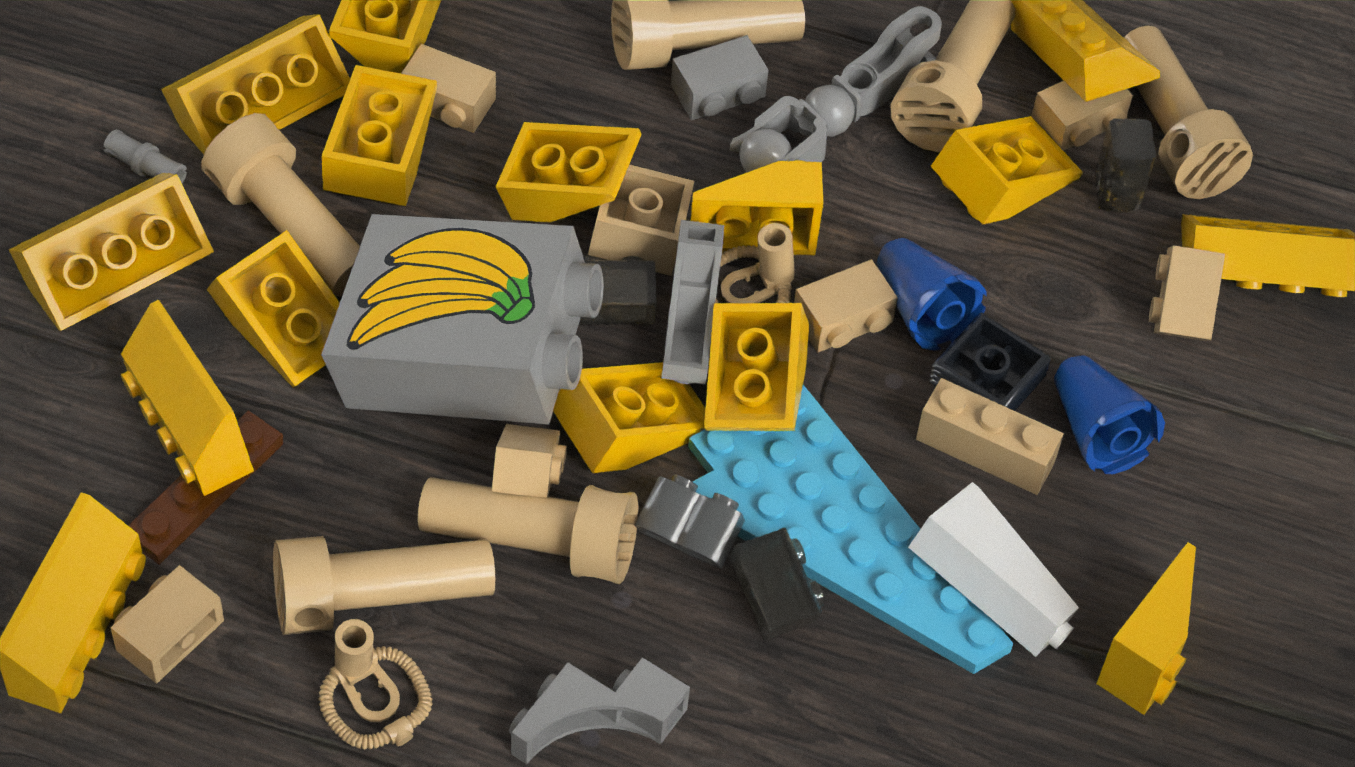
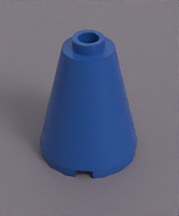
(931, 293)
(1106, 415)

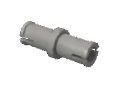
(142, 158)

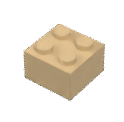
(643, 219)

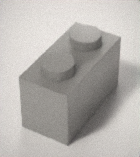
(719, 77)

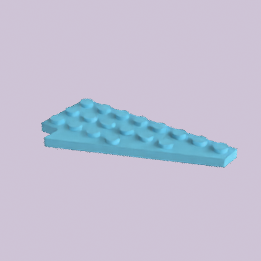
(848, 529)

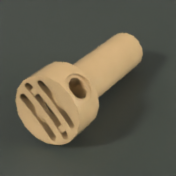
(650, 29)
(944, 92)
(1200, 146)
(254, 165)
(593, 532)
(316, 583)

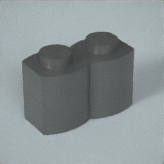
(690, 520)

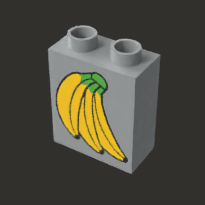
(462, 318)

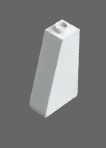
(995, 570)

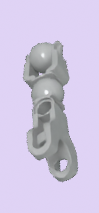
(832, 108)

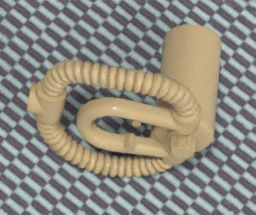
(774, 265)
(357, 660)

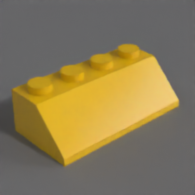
(383, 31)
(1081, 47)
(275, 76)
(112, 250)
(1277, 253)
(184, 403)
(69, 606)

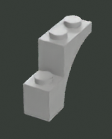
(692, 302)
(571, 702)

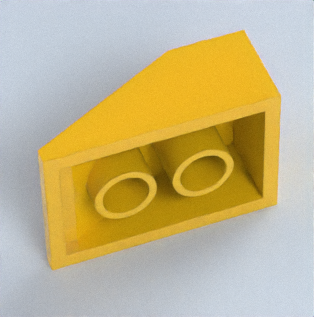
(378, 135)
(1003, 167)
(564, 169)
(771, 194)
(279, 307)
(756, 366)
(628, 415)
(1149, 645)

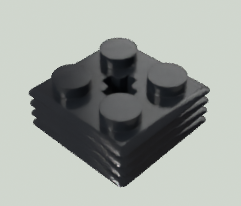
(992, 363)

